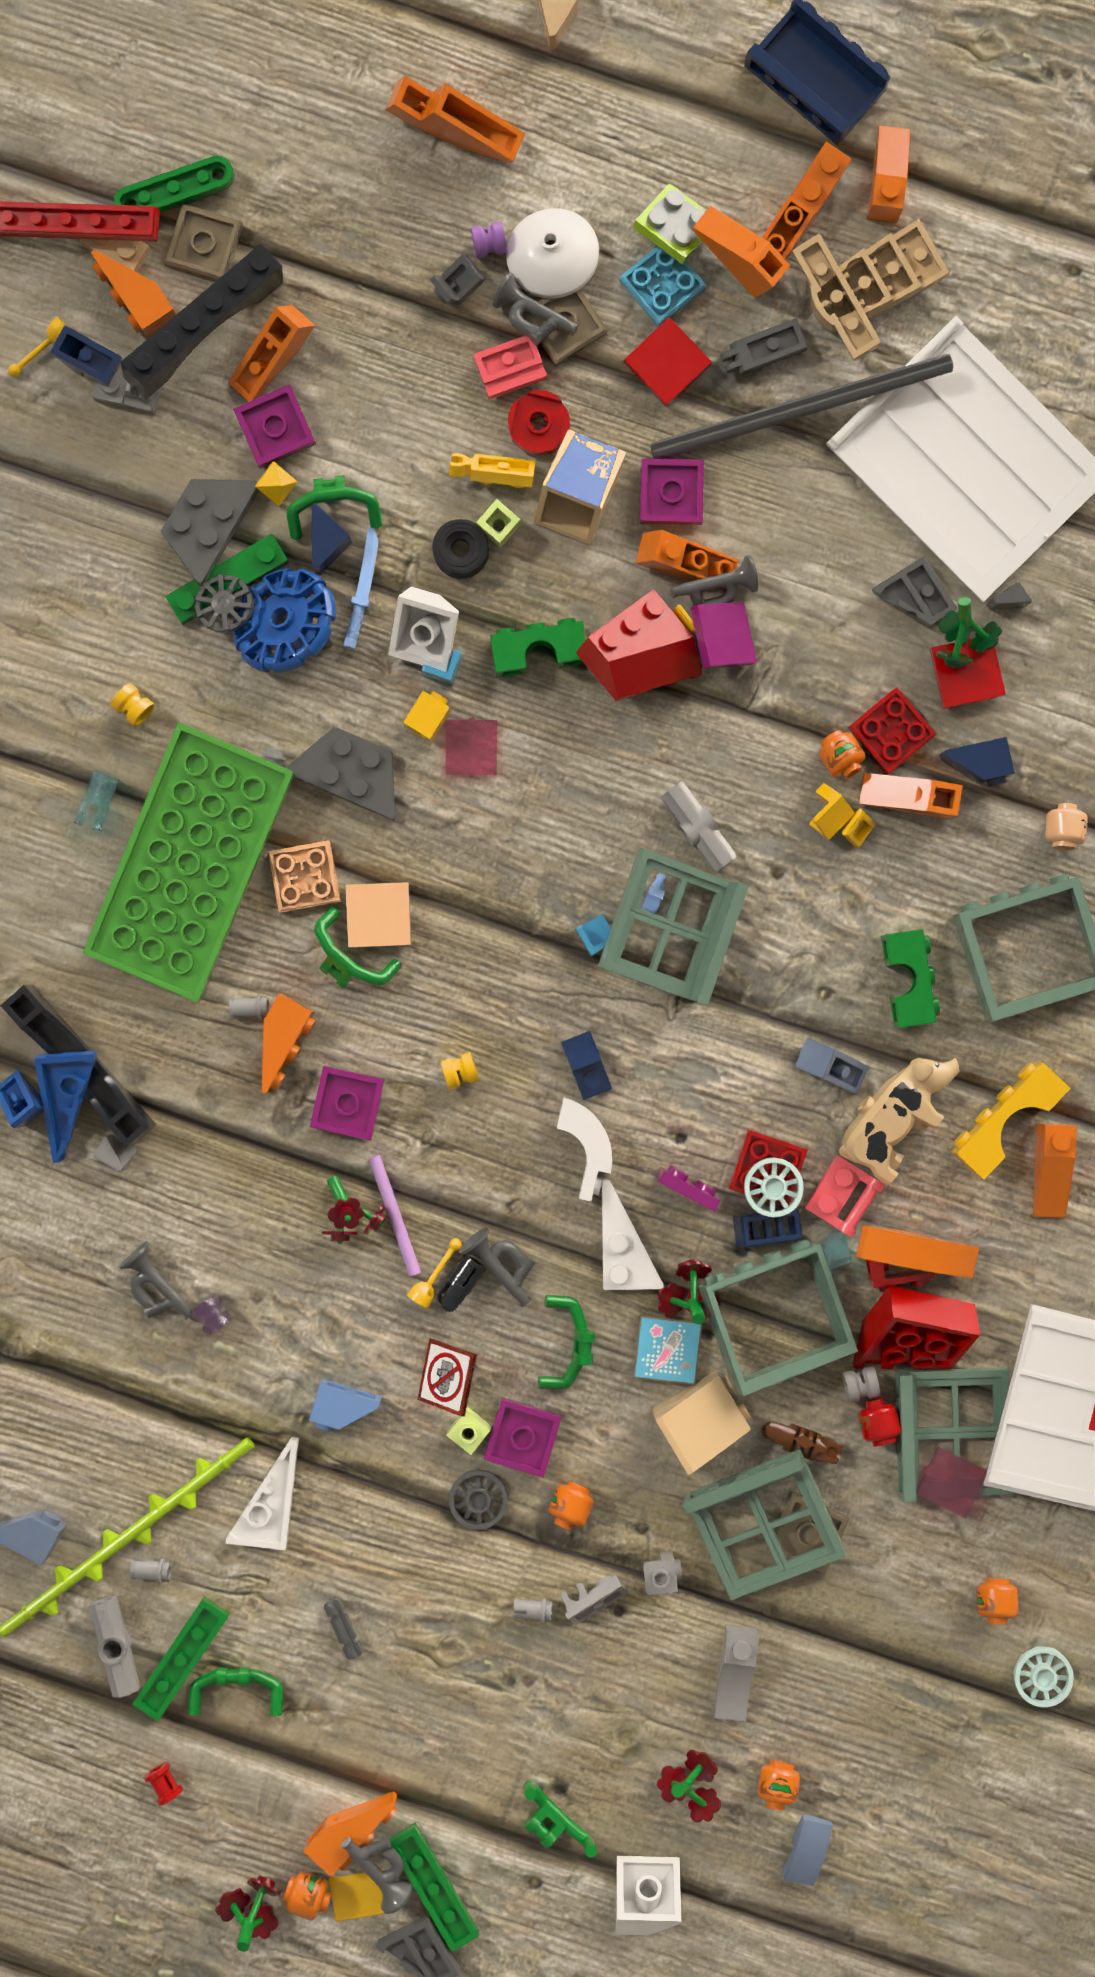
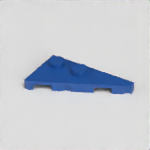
(62, 1090)

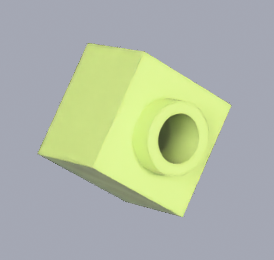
(499, 513)
(473, 1421)

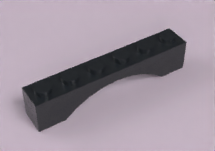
(167, 348)
(104, 1091)

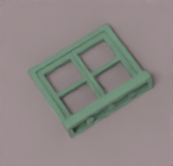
(711, 941)
(906, 1401)
(747, 1483)

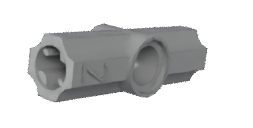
(698, 826)
(118, 1665)

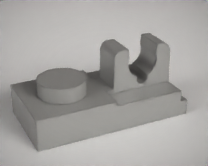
(124, 395)
(605, 1592)

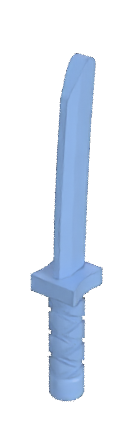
(360, 602)

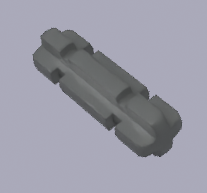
(343, 1628)

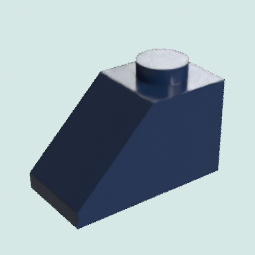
(982, 761)

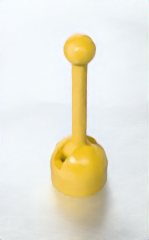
(53, 331)
(423, 1292)

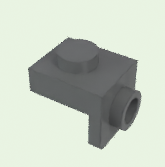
(457, 281)

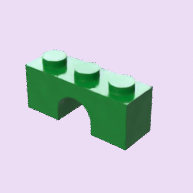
(512, 646)
(917, 1004)

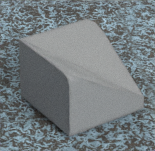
(114, 1153)

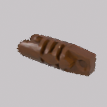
(794, 1437)

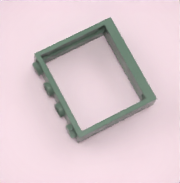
(1002, 901)
(841, 1347)

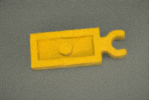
(494, 469)

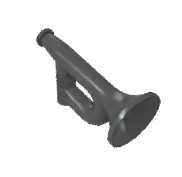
(509, 294)
(744, 575)
(478, 1246)
(140, 1261)
(394, 1892)

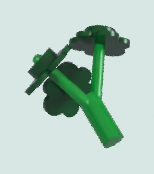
(958, 628)

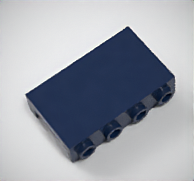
(818, 71)

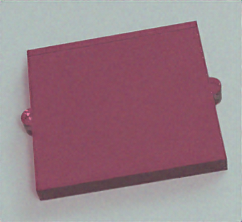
(471, 747)
(951, 1482)

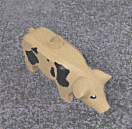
(893, 1112)

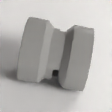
(861, 1384)

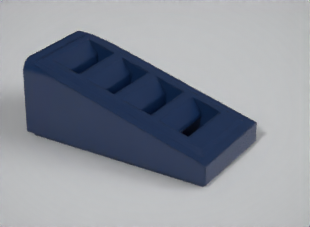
(742, 1233)

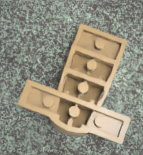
(868, 282)

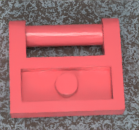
(836, 1189)

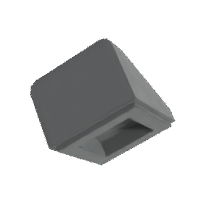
(1011, 598)

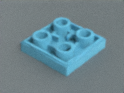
(662, 285)

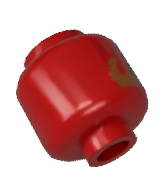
(879, 1422)

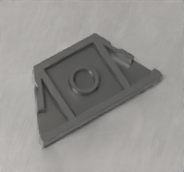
(207, 521)
(350, 770)

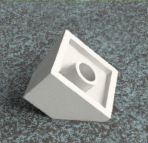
(423, 629)
(647, 1894)

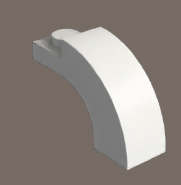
(588, 1129)

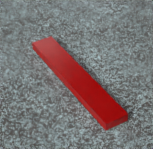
(79, 221)

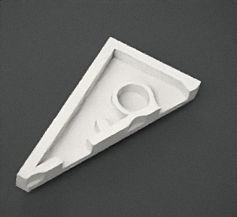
(624, 1256)
(268, 1513)

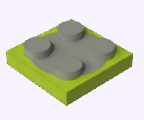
(669, 223)

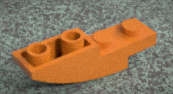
(807, 200)

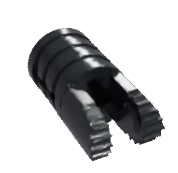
(460, 1282)

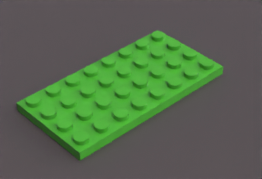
(188, 862)

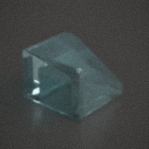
(836, 1249)

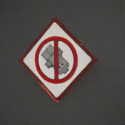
(447, 1377)

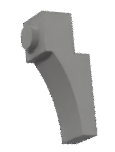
(735, 1672)

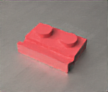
(510, 367)

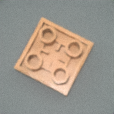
(304, 876)
(378, 915)

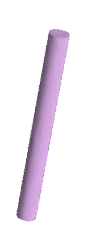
(394, 1215)

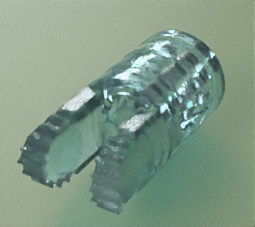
(99, 792)

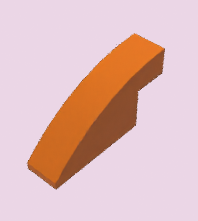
(455, 119)
(917, 1251)

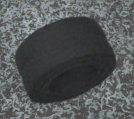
(456, 531)

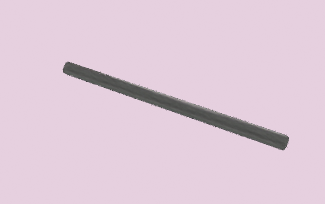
(802, 407)

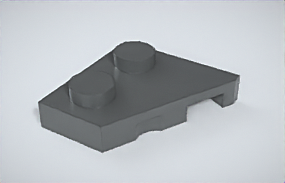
(917, 593)
(421, 1949)

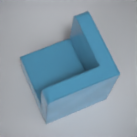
(445, 677)
(594, 934)

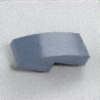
(809, 1850)

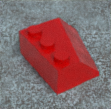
(641, 649)
(916, 1331)

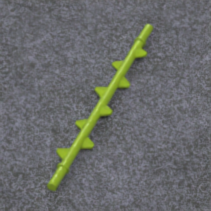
(114, 1542)

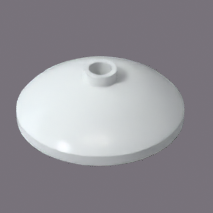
(555, 268)

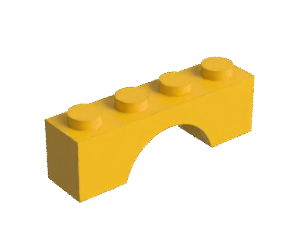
(981, 1147)

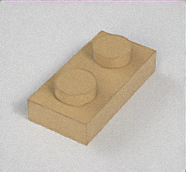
(128, 253)

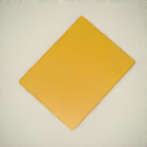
(355, 1896)

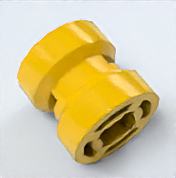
(130, 703)
(467, 1069)

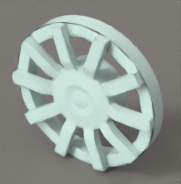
(773, 1187)
(1043, 1676)

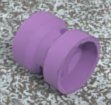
(489, 240)

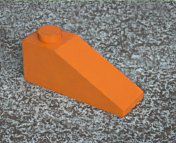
(889, 174)
(271, 351)
(1053, 1168)

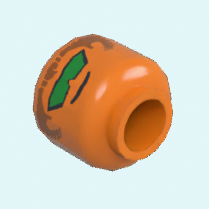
(841, 754)
(571, 1505)
(997, 1600)
(778, 1784)
(307, 1895)

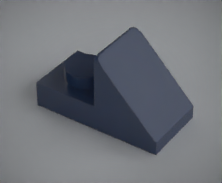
(85, 356)
(586, 1065)

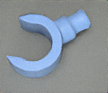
(654, 894)

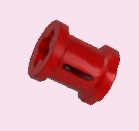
(163, 1783)

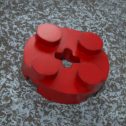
(548, 438)

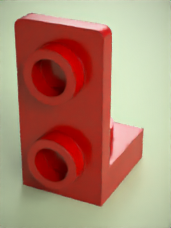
(879, 1280)

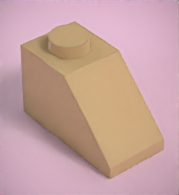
(557, 18)

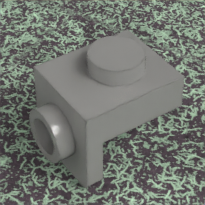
(662, 1574)

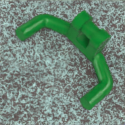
(330, 491)
(340, 965)
(581, 1346)
(240, 1676)
(560, 1819)

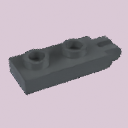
(765, 348)

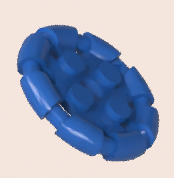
(296, 628)

